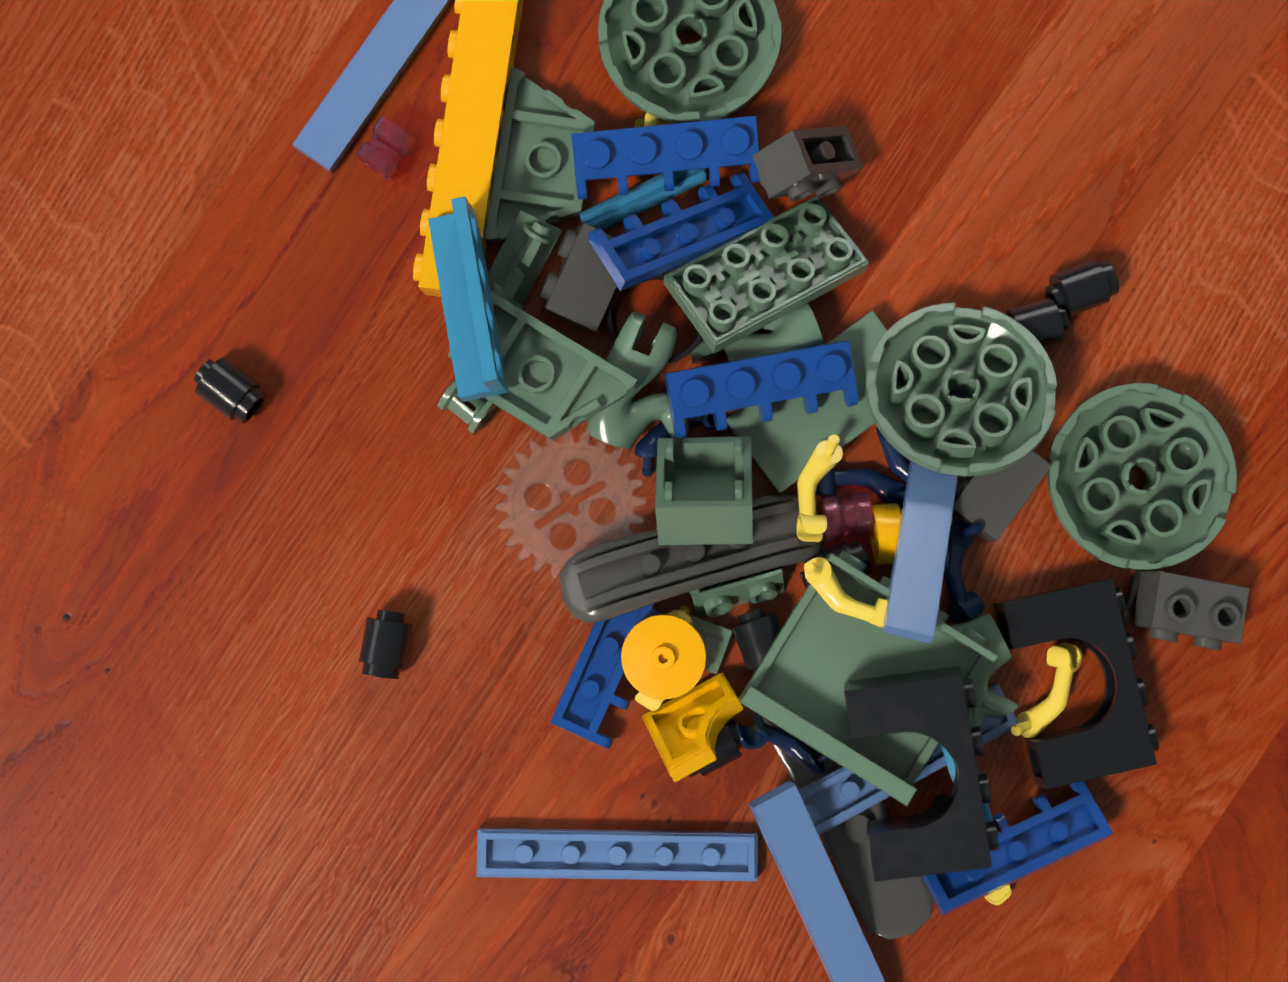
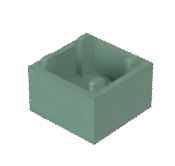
(704, 491)

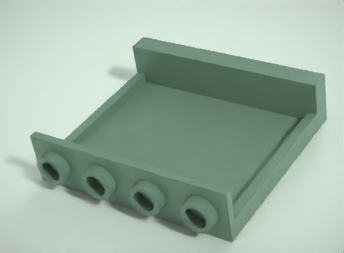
(820, 649)

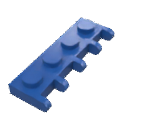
(665, 151)
(680, 234)
(760, 383)
(597, 677)
(1025, 848)

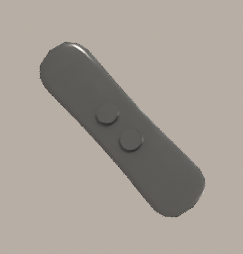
(638, 572)
(886, 906)

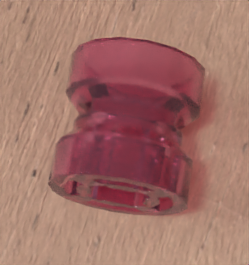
(382, 155)
(847, 516)

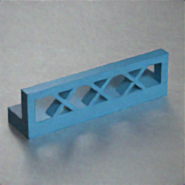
(467, 303)

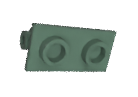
(522, 257)
(722, 597)

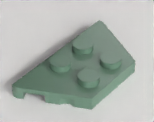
(534, 158)
(551, 377)

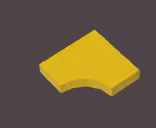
(690, 724)

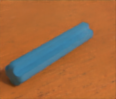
(639, 199)

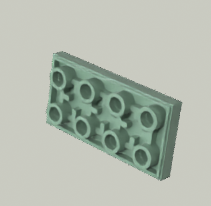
(765, 273)
(789, 440)

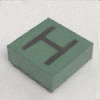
(715, 640)

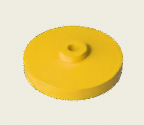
(663, 656)

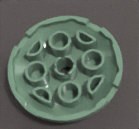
(690, 79)
(967, 351)
(1185, 469)

